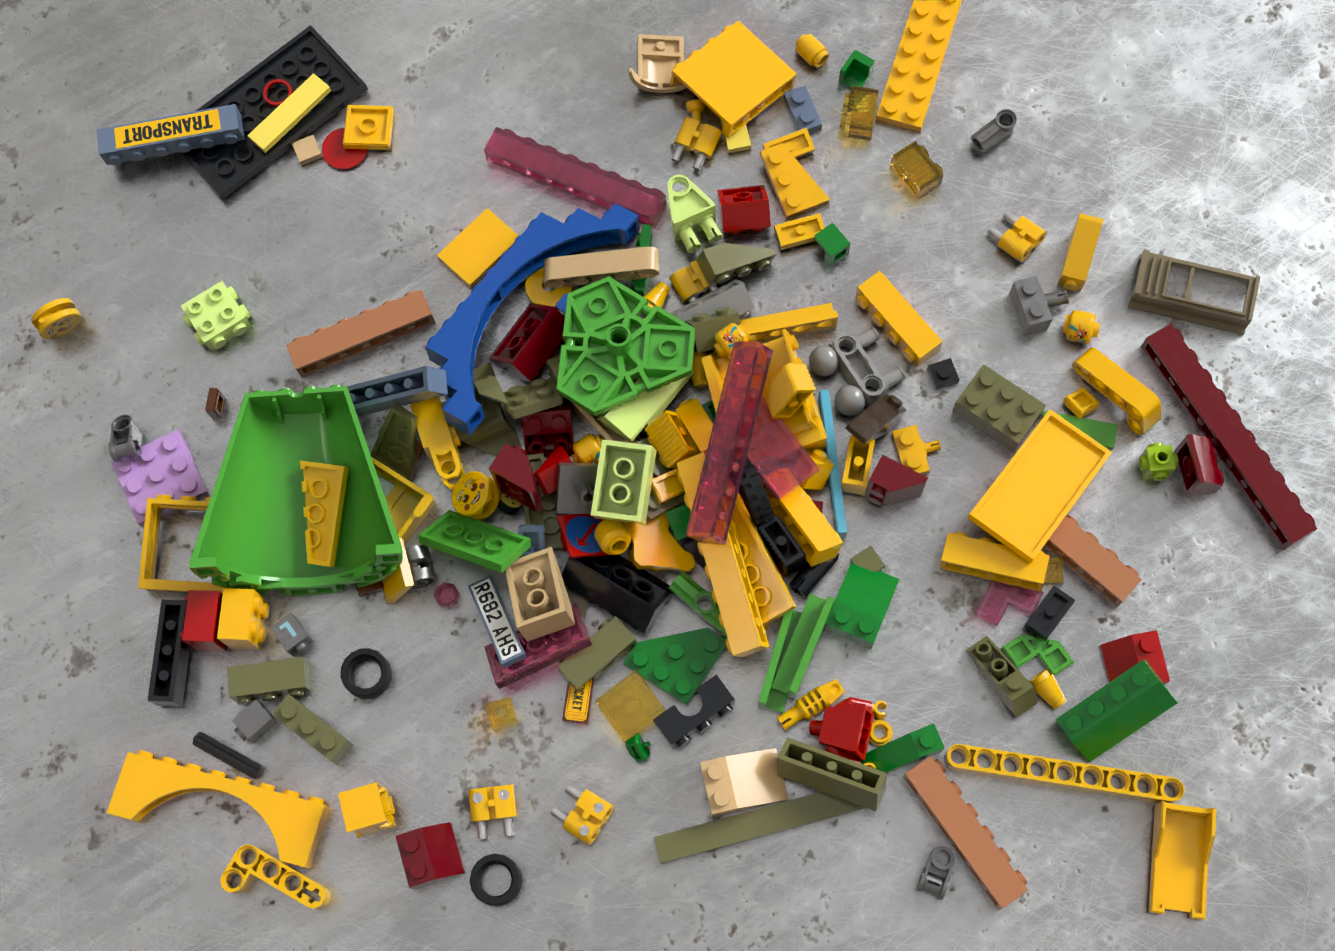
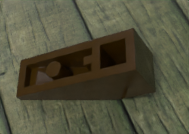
(877, 419)

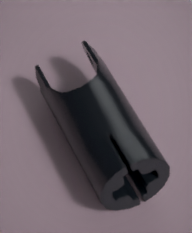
(809, 577)

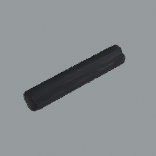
(227, 755)

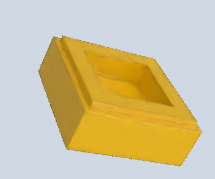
(1081, 402)

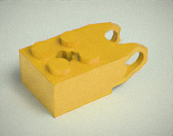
(438, 439)

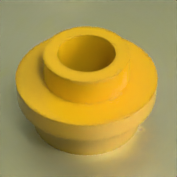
(886, 728)

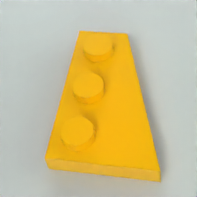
(791, 182)

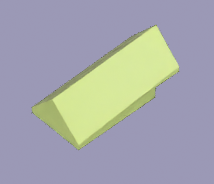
(633, 416)

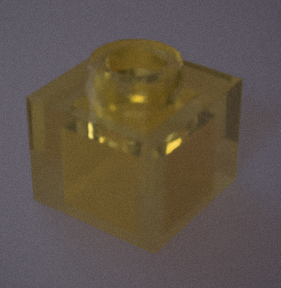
(508, 720)

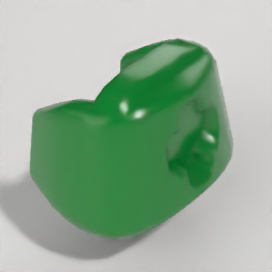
(637, 748)

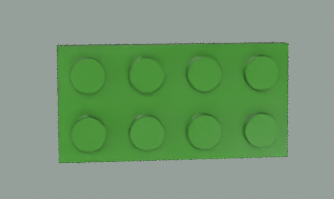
(475, 541)

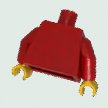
(848, 728)

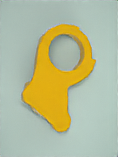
(657, 548)

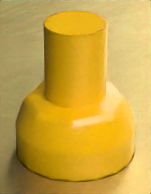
(695, 107)

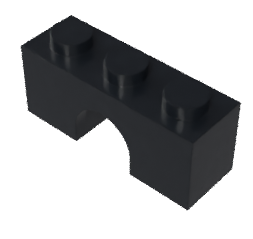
(678, 728)

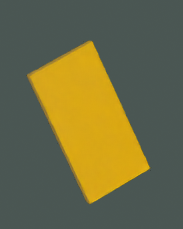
(1039, 485)

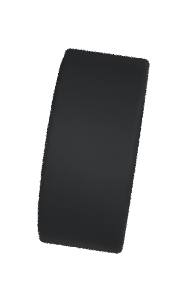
(346, 672)
(478, 869)

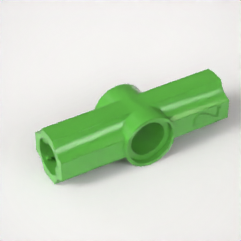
(691, 594)

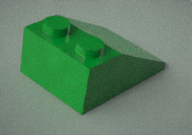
(861, 605)

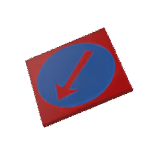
(578, 535)

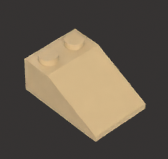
(539, 595)
(743, 782)

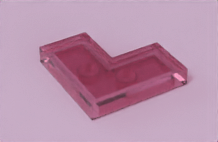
(1001, 595)

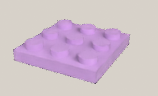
(161, 469)

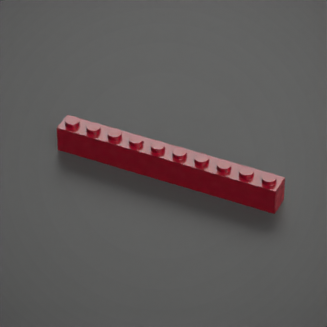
(1233, 442)

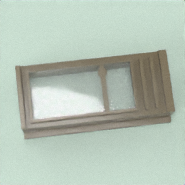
(1194, 292)

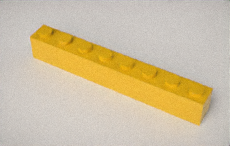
(728, 576)

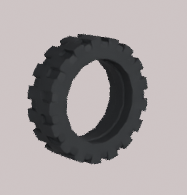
(755, 495)

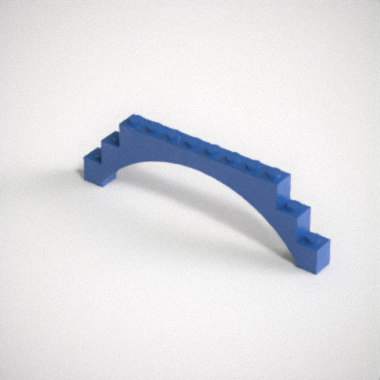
(458, 339)

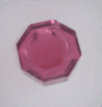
(446, 595)

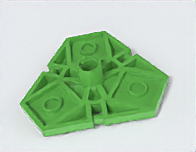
(602, 371)

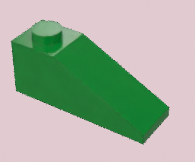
(906, 750)

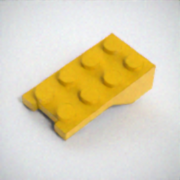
(1181, 858)

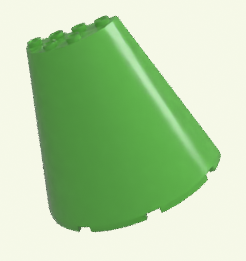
(256, 508)

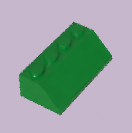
(1116, 710)

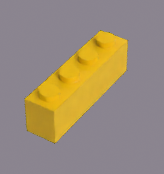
(898, 319)
(806, 525)
(992, 561)

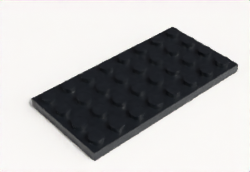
(231, 165)

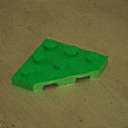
(677, 661)

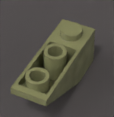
(728, 260)
(1003, 676)

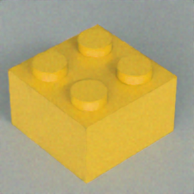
(242, 619)

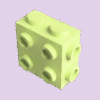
(216, 316)

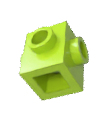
(1152, 466)

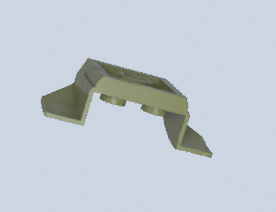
(525, 399)
(494, 429)

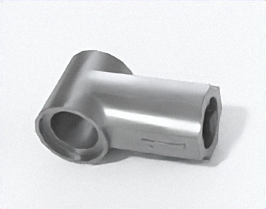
(994, 131)

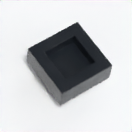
(943, 374)

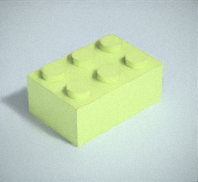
(623, 482)

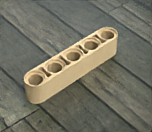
(592, 267)

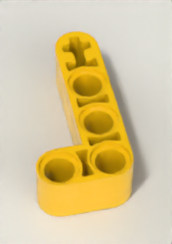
(1121, 388)
(280, 881)

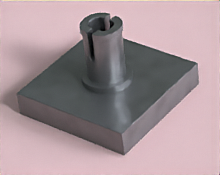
(575, 488)

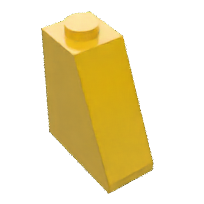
(1080, 252)
(696, 422)

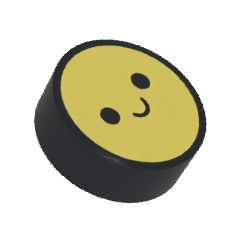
(508, 505)

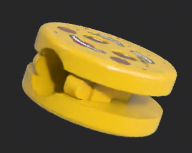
(56, 318)
(475, 495)

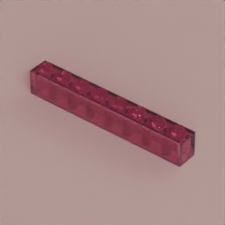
(574, 176)
(729, 443)

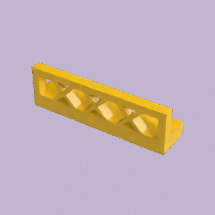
(796, 322)

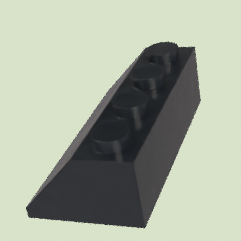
(618, 588)

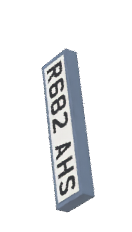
(497, 622)

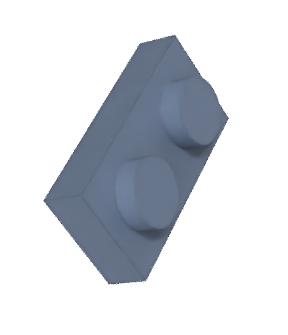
(802, 109)

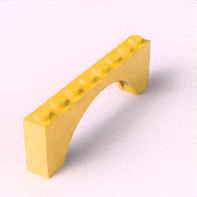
(292, 820)

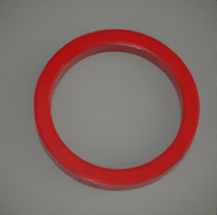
(277, 81)

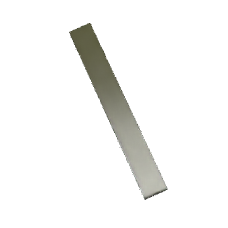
(751, 825)

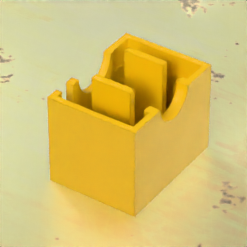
(367, 809)

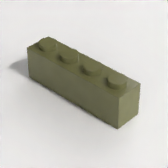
(831, 774)

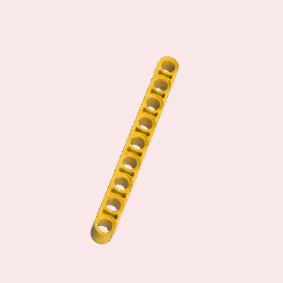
(1075, 771)

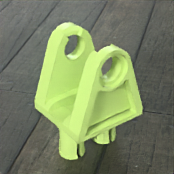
(691, 213)

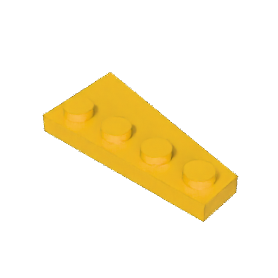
(324, 502)

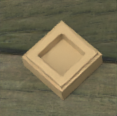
(307, 150)

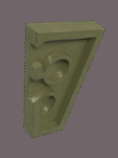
(397, 442)

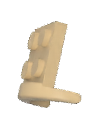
(655, 62)

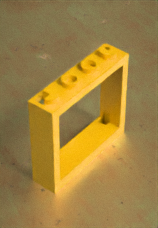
(150, 545)

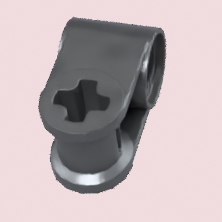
(124, 438)
(936, 873)

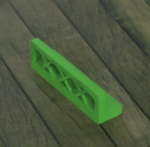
(802, 645)
(770, 698)

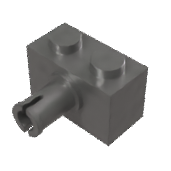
(1033, 304)

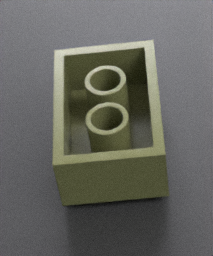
(998, 408)

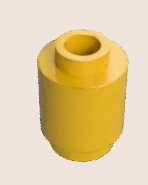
(811, 50)

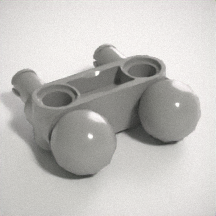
(856, 370)

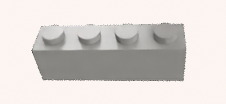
(729, 295)

